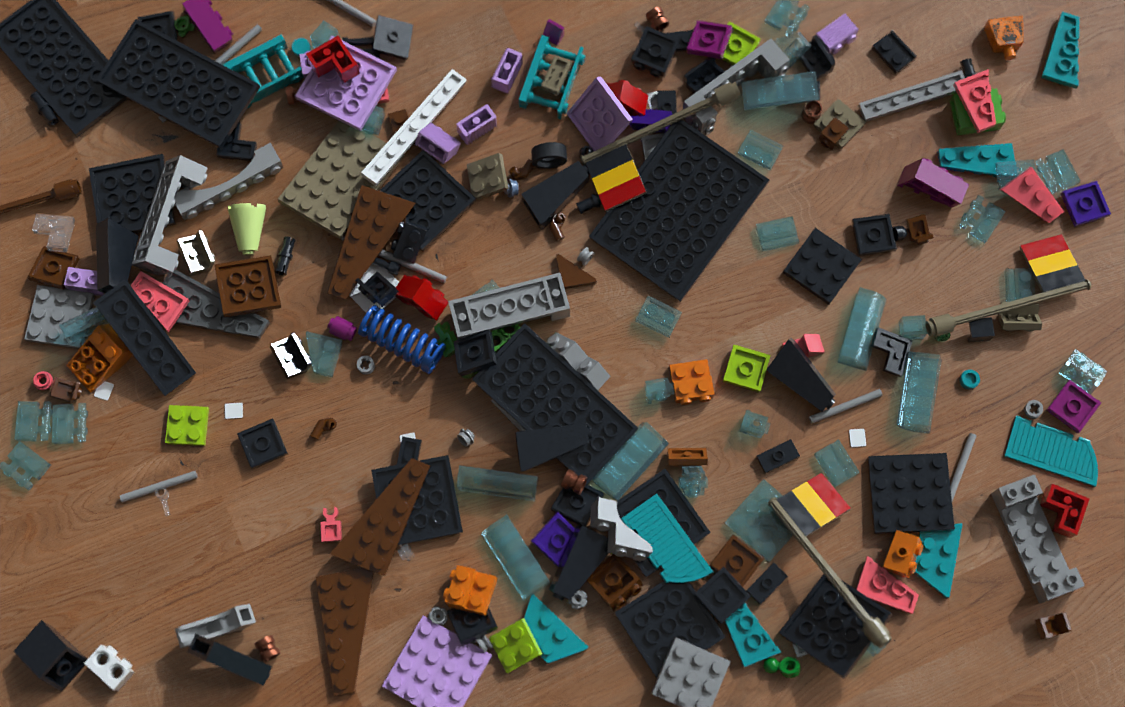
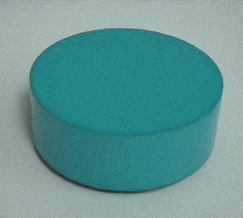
(300, 46)
(969, 379)

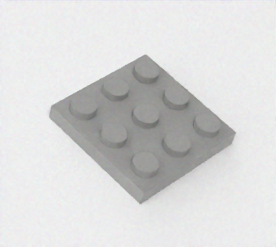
(53, 308)
(690, 675)

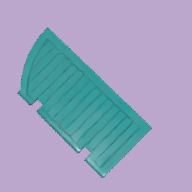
(1052, 451)
(669, 542)

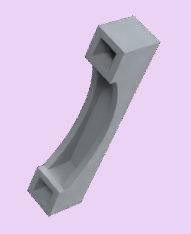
(194, 201)

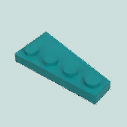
(1063, 54)
(975, 158)
(749, 637)

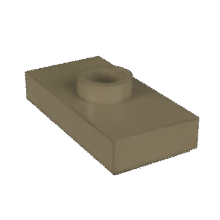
(556, 75)

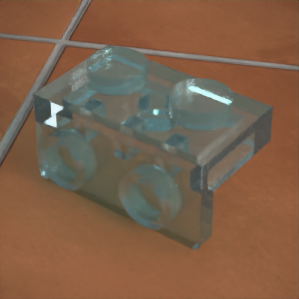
(1083, 371)

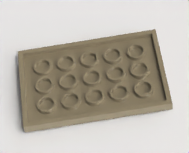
(332, 178)

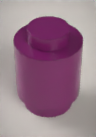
(342, 328)

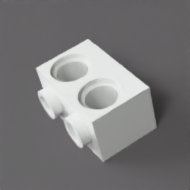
(106, 671)

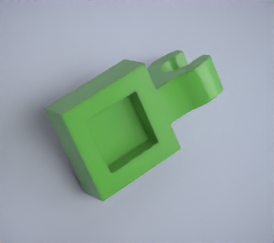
(446, 337)

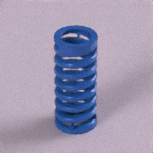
(427, 362)

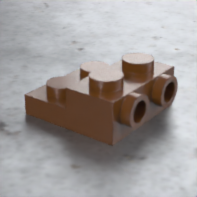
(615, 582)

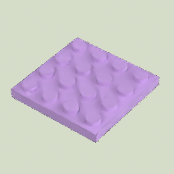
(354, 99)
(436, 668)

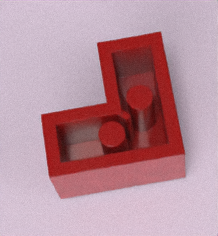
(333, 56)
(630, 97)
(422, 296)
(1069, 507)

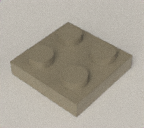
(846, 116)
(487, 176)

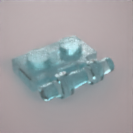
(781, 12)
(1062, 169)
(987, 221)
(27, 421)
(63, 423)
(27, 459)

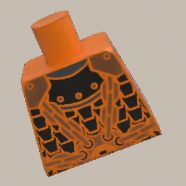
(1005, 35)

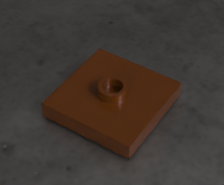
(52, 268)
(738, 560)

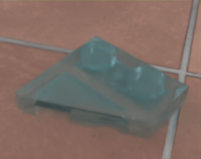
(793, 46)
(323, 353)

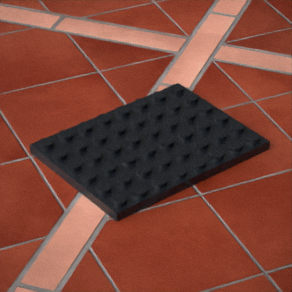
(688, 212)

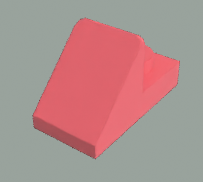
(810, 344)

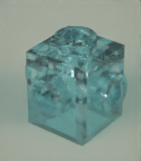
(693, 481)

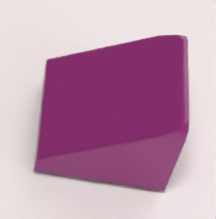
(554, 32)

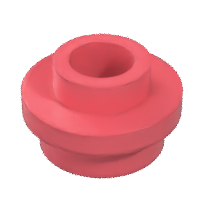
(41, 375)

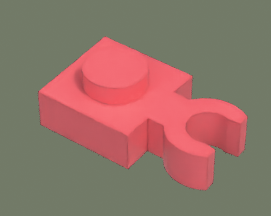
(331, 529)

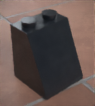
(50, 656)

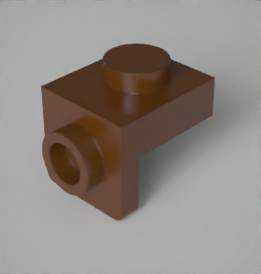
(833, 133)
(918, 229)
(65, 390)
(1053, 625)

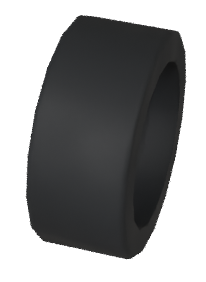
(549, 155)

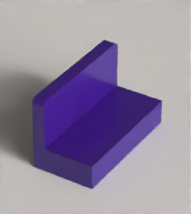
(650, 117)

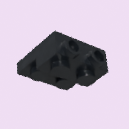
(654, 52)

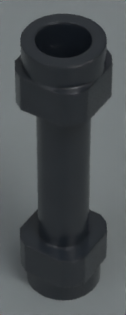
(392, 267)

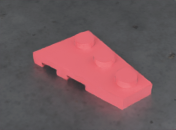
(977, 101)
(1034, 195)
(160, 299)
(884, 588)

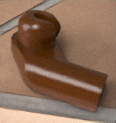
(519, 173)
(556, 225)
(322, 426)

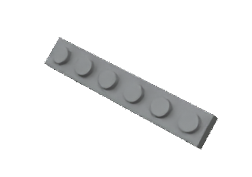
(910, 96)

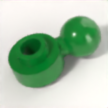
(772, 665)

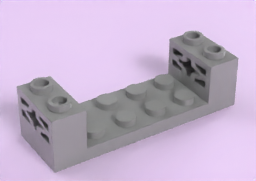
(766, 59)
(176, 173)
(510, 306)
(1035, 540)

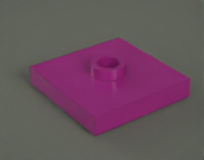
(709, 39)
(1073, 406)

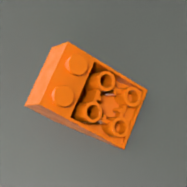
(99, 357)

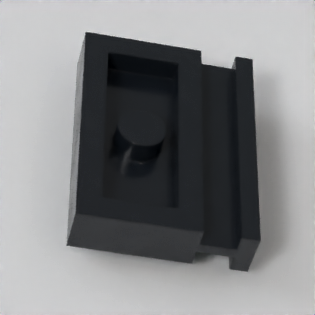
(894, 52)

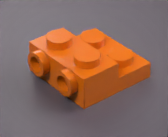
(691, 382)
(470, 590)

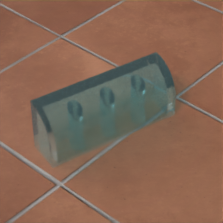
(780, 91)
(81, 325)
(860, 329)
(919, 392)
(630, 461)
(497, 483)
(515, 557)

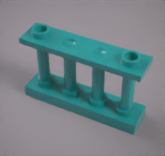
(260, 55)
(533, 80)

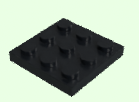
(822, 266)

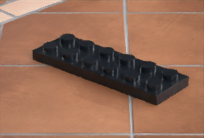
(144, 337)

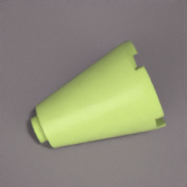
(247, 225)

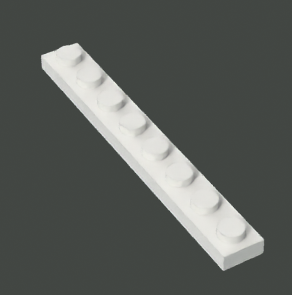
(407, 134)

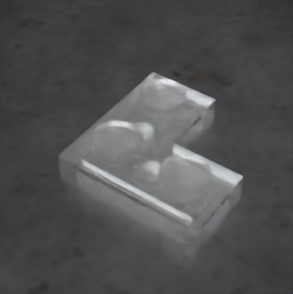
(57, 227)

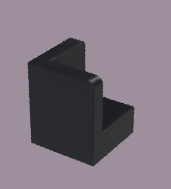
(981, 330)

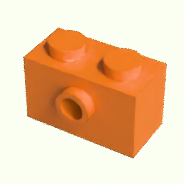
(903, 554)

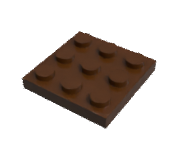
(247, 286)

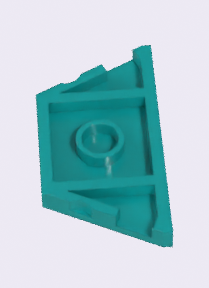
(939, 558)
(550, 633)

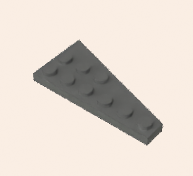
(206, 309)

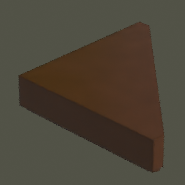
(573, 275)

